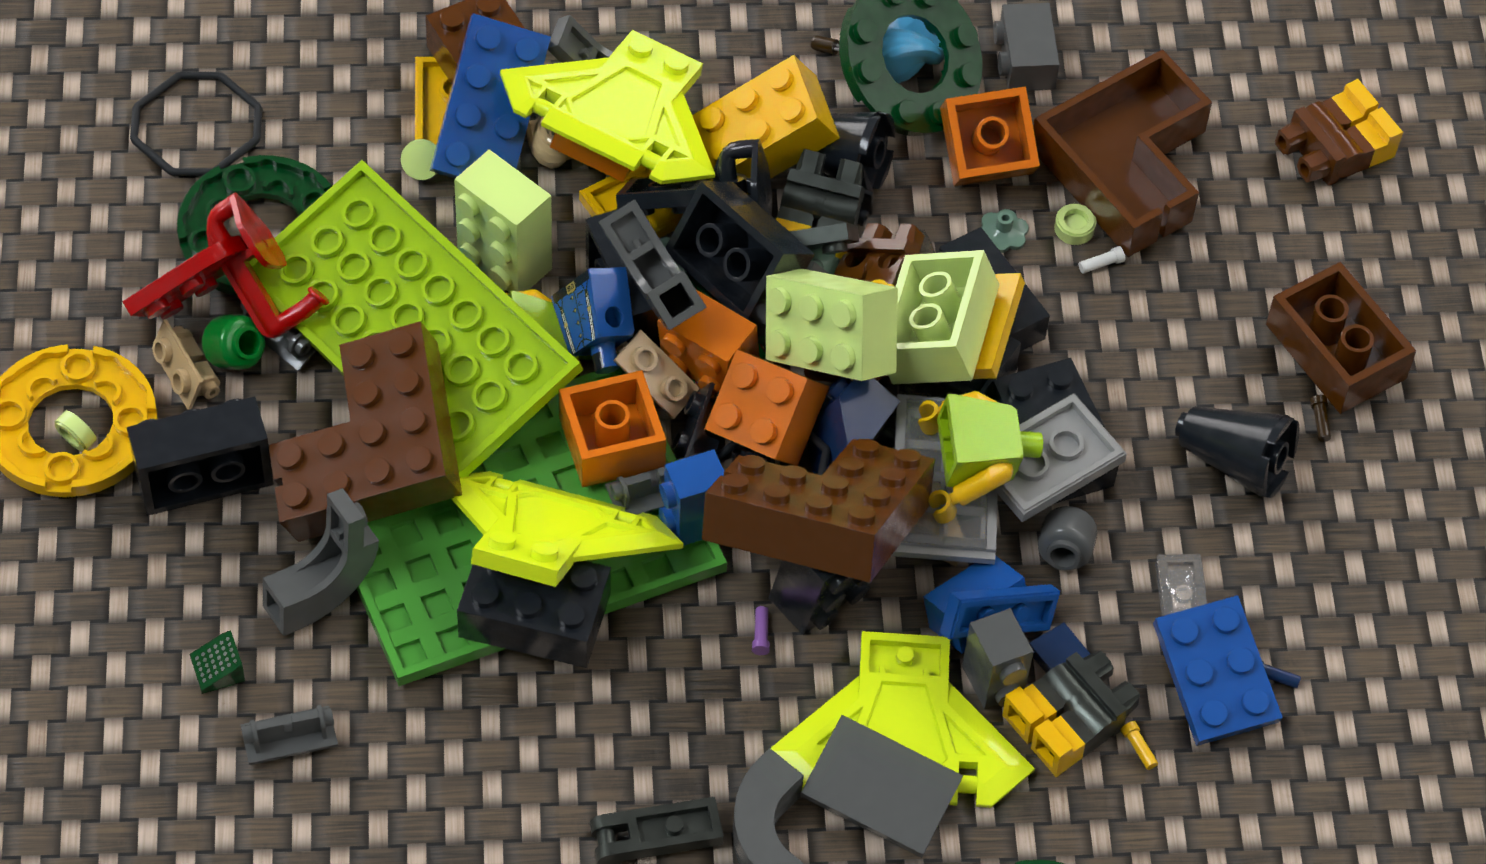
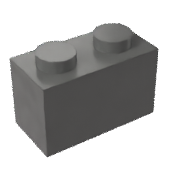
(1027, 46)
(996, 657)

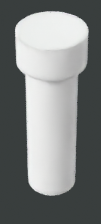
(1116, 256)

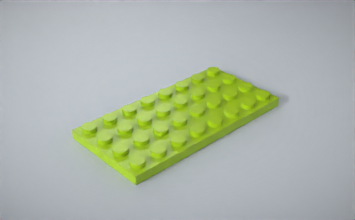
(393, 269)

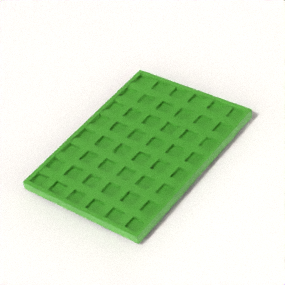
(428, 556)

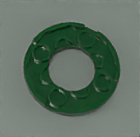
(872, 83)
(252, 179)

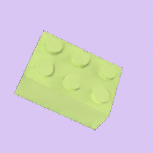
(503, 223)
(942, 315)
(831, 324)

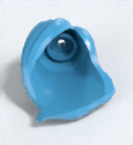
(908, 47)

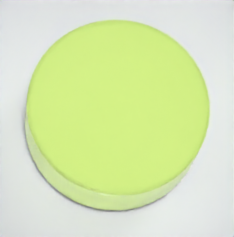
(417, 159)
(1075, 224)
(75, 431)

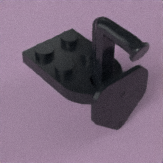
(677, 196)

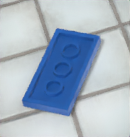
(478, 105)

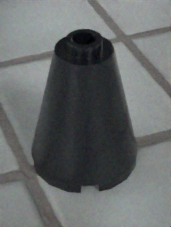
(864, 141)
(1241, 444)

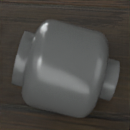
(1067, 538)

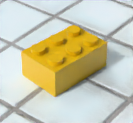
(779, 108)

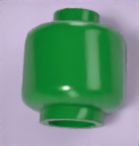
(232, 342)

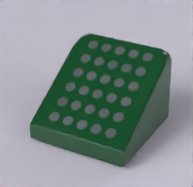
(217, 663)

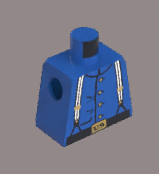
(596, 315)

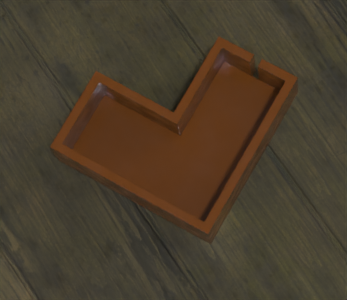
(1114, 145)
(392, 450)
(829, 521)

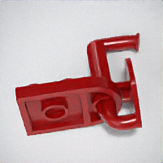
(228, 257)

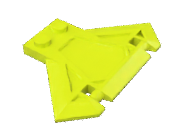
(620, 107)
(546, 530)
(909, 699)

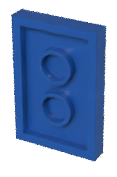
(1217, 670)

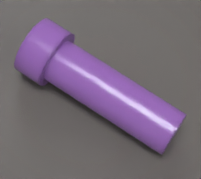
(760, 644)

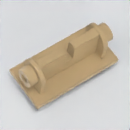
(176, 352)
(665, 380)

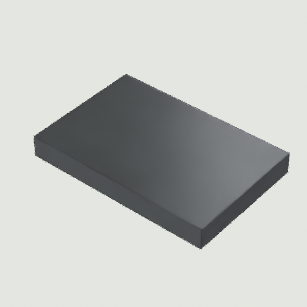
(881, 786)

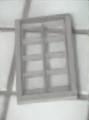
(972, 531)

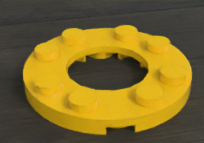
(66, 369)

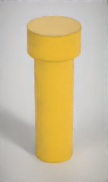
(1131, 731)

